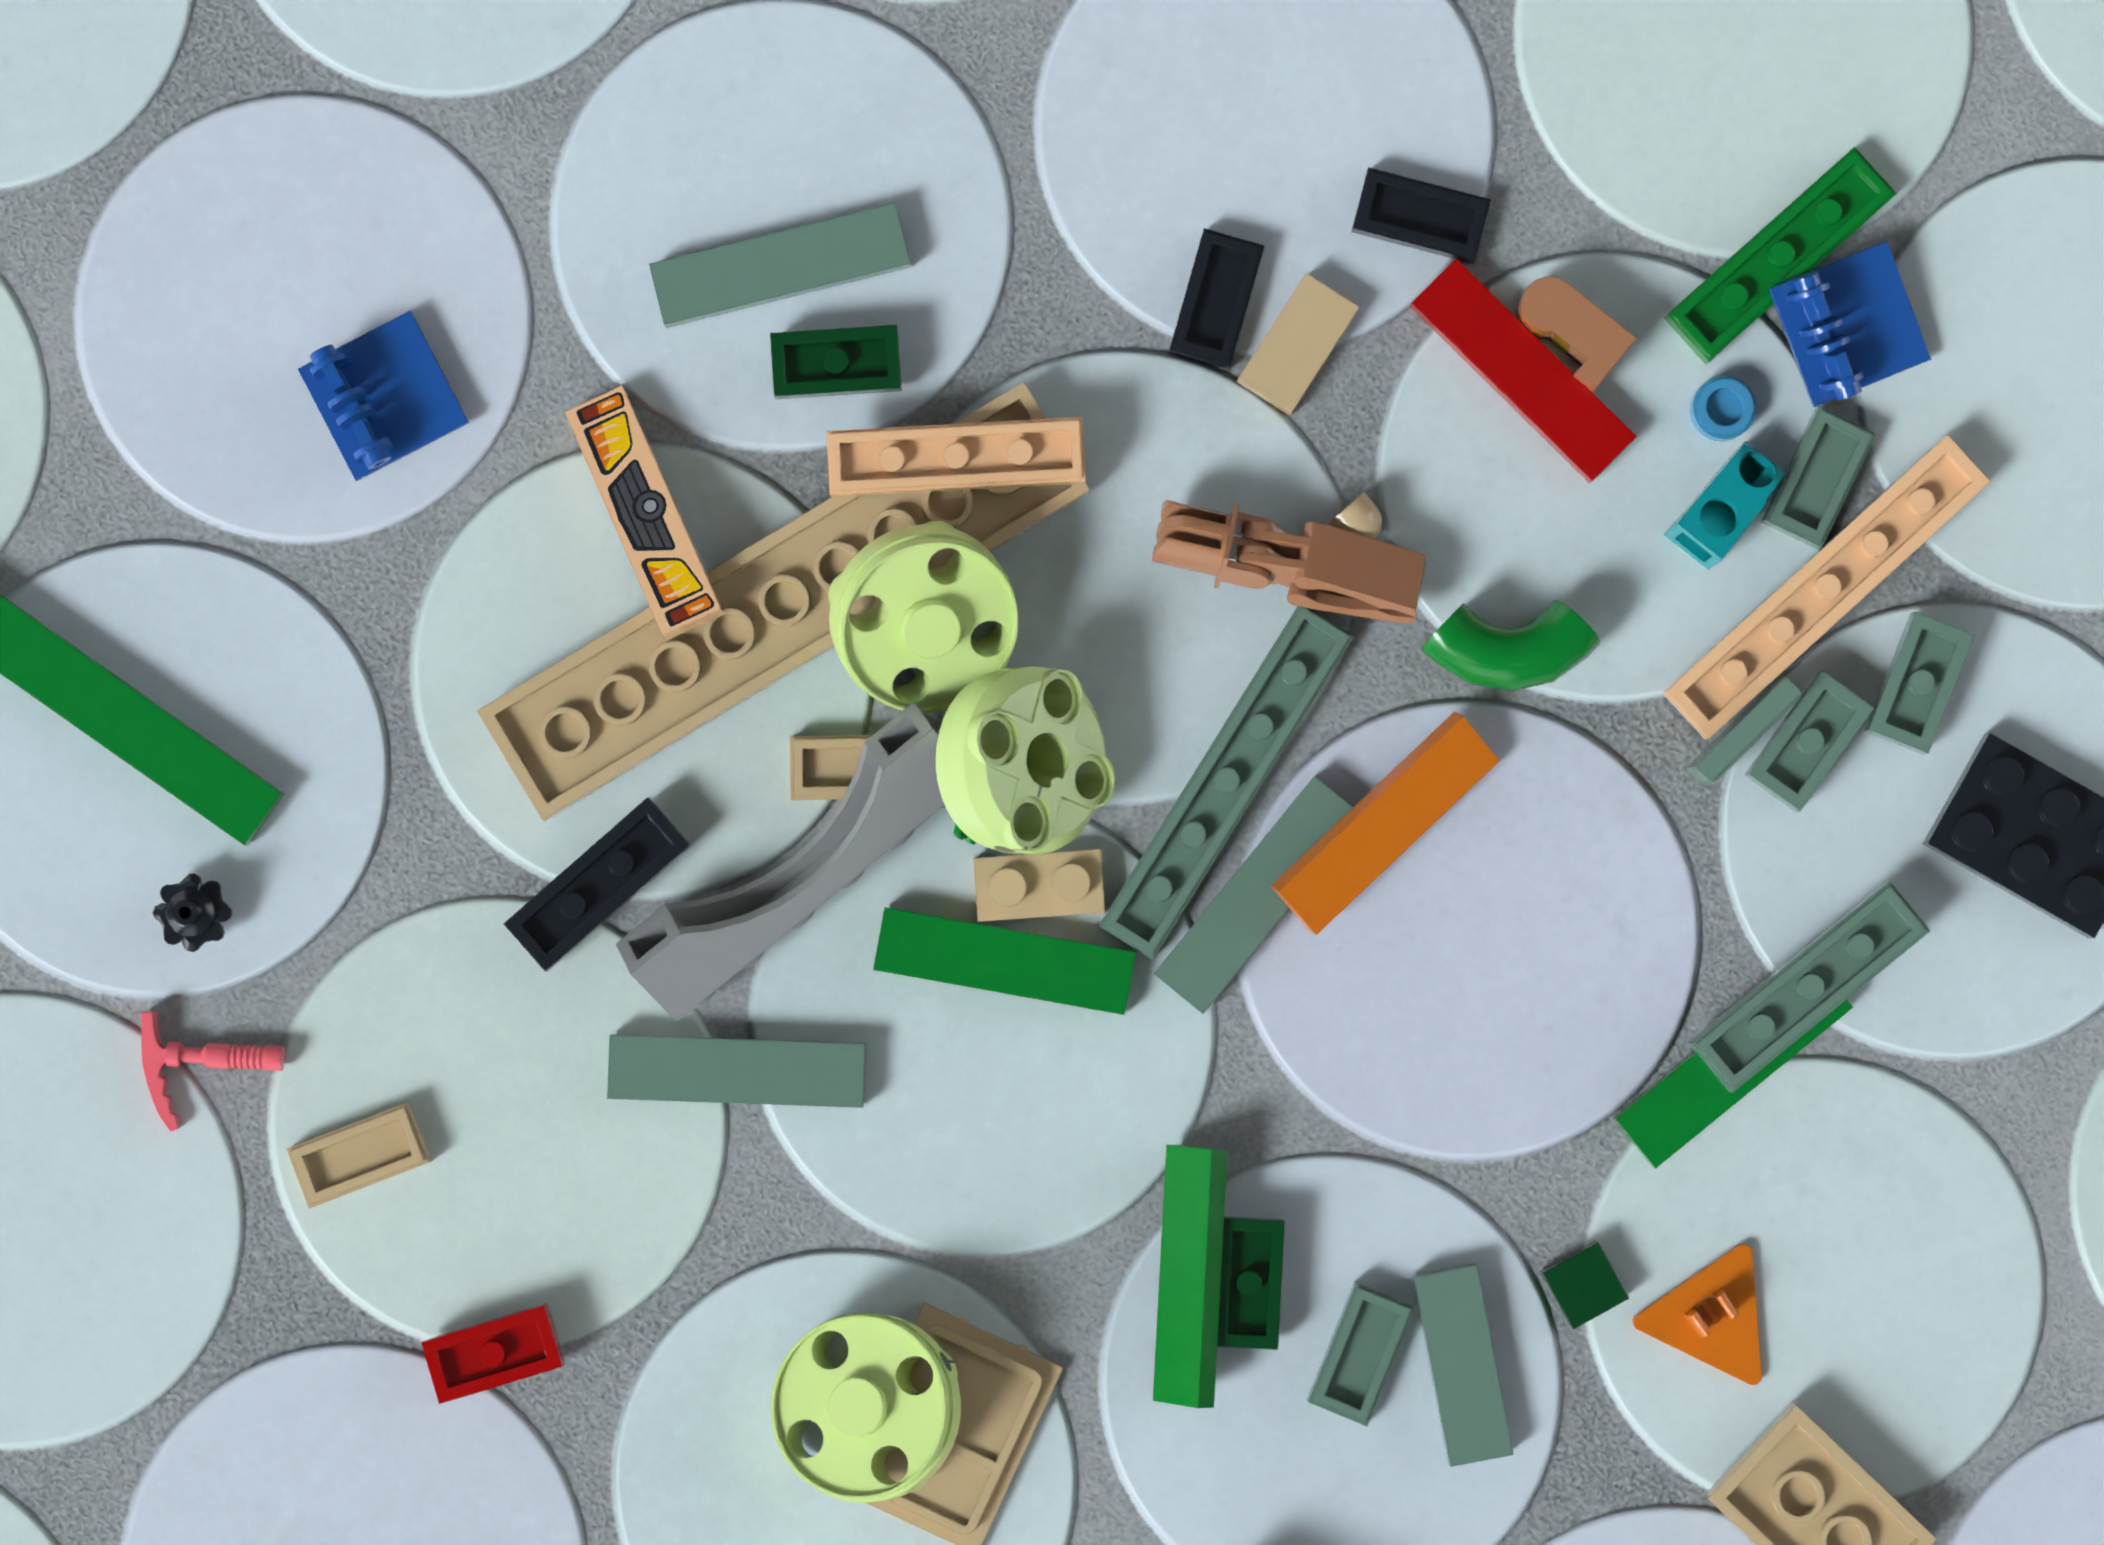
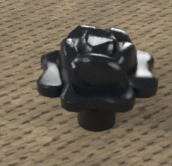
(192, 912)

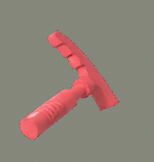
(212, 1055)

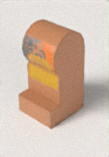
(1576, 326)

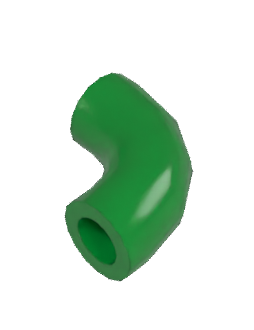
(1514, 655)

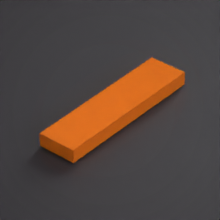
(1385, 823)

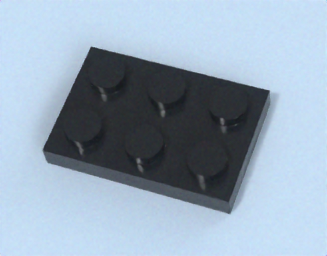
(2027, 833)

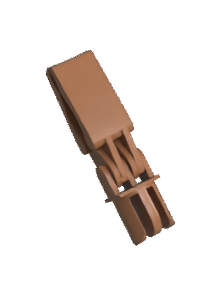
(1322, 567)

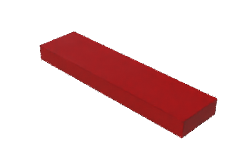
(1522, 371)

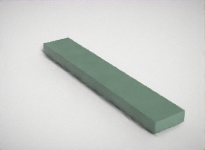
(1226, 781)

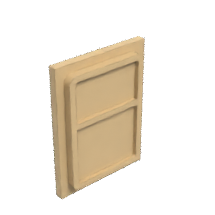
(1001, 1405)

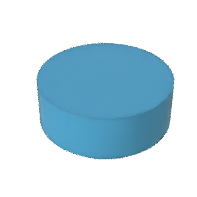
(1723, 408)

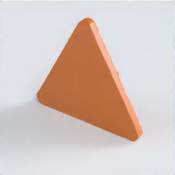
(1712, 1316)

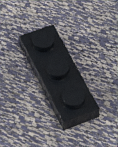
(597, 884)

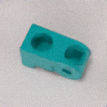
(1725, 506)

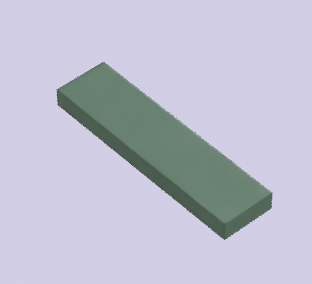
(780, 265)
(1247, 903)
(1809, 986)
(736, 1070)

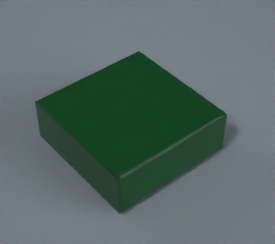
(1584, 1284)

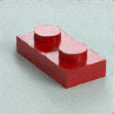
(493, 1353)

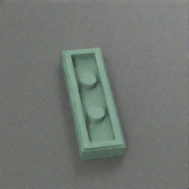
(1462, 1365)

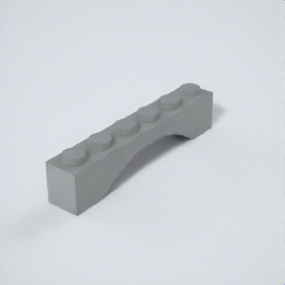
(700, 944)

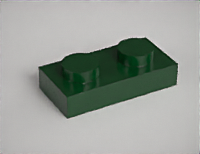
(836, 362)
(1251, 1282)

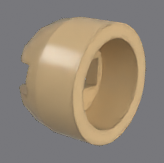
(1359, 517)

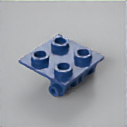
(1849, 324)
(382, 395)

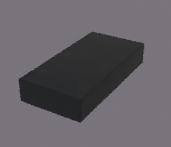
(1421, 215)
(1216, 299)

